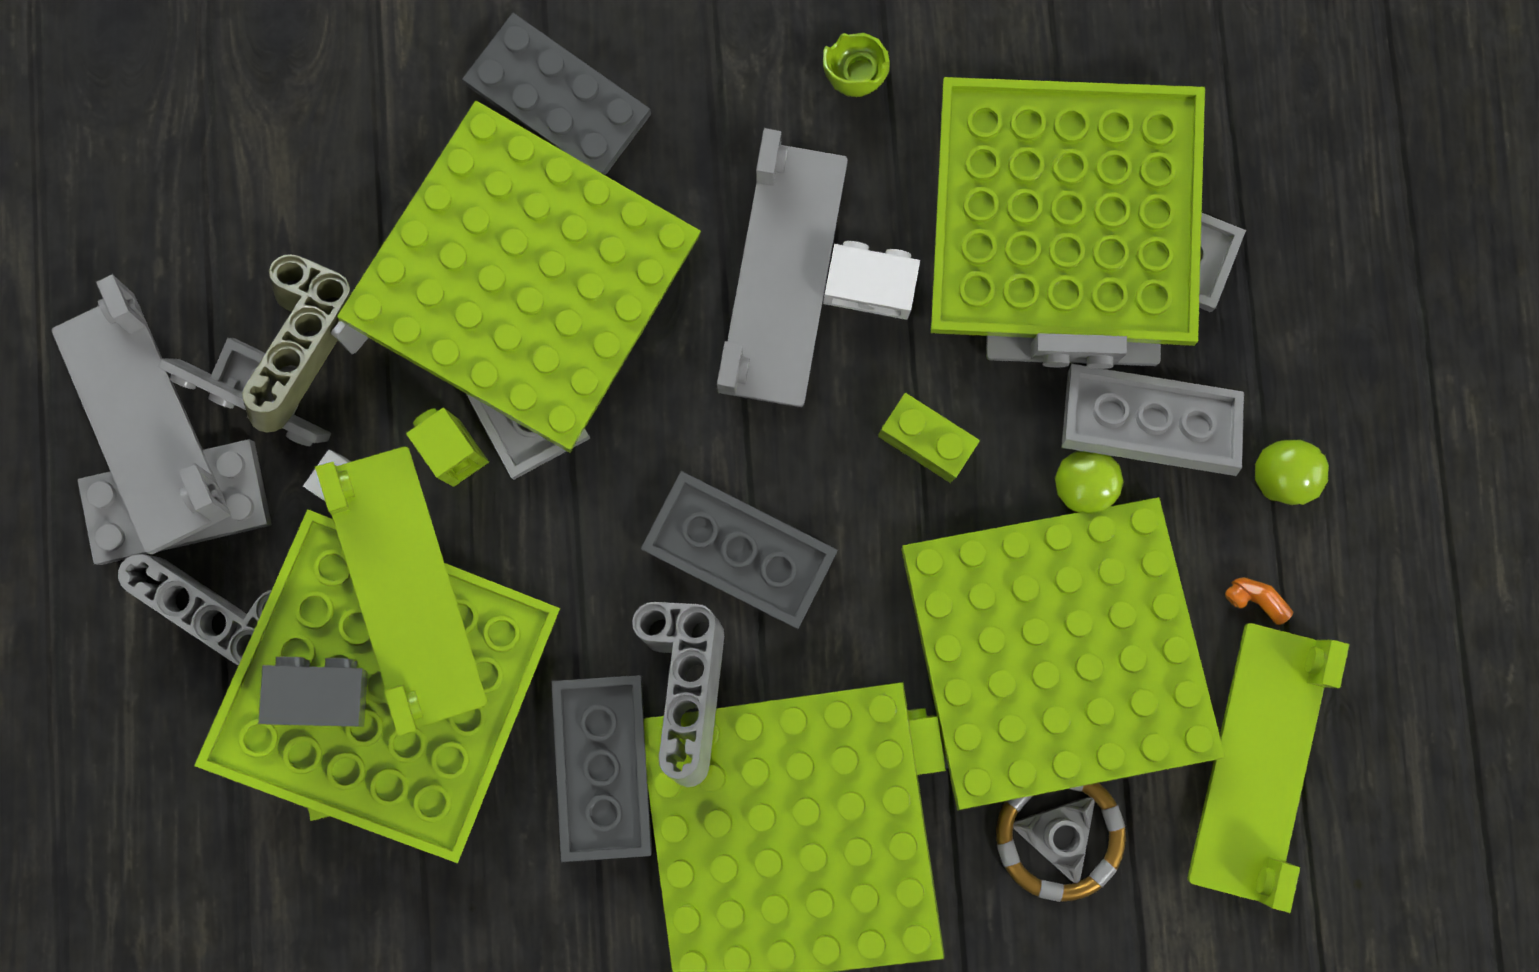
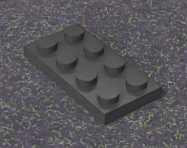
(556, 95)
(739, 550)
(601, 768)

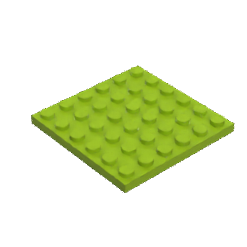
(1069, 210)
(520, 276)
(1060, 653)
(403, 787)
(797, 839)

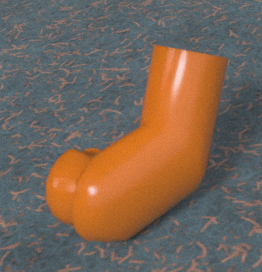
(1262, 594)

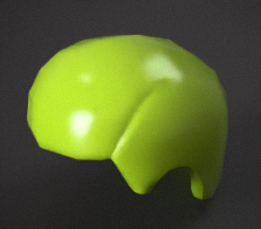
(856, 64)
(1291, 472)
(1089, 481)

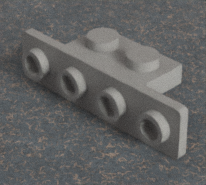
(1062, 349)
(228, 380)

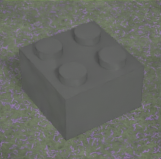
(313, 695)

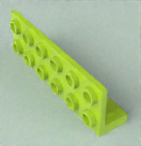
(402, 588)
(1266, 752)

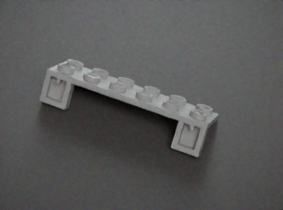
(782, 273)
(139, 420)

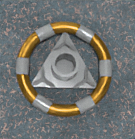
(1062, 839)

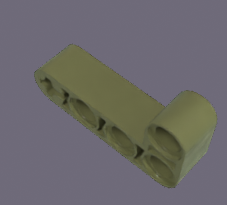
(289, 346)

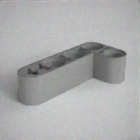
(201, 607)
(681, 694)

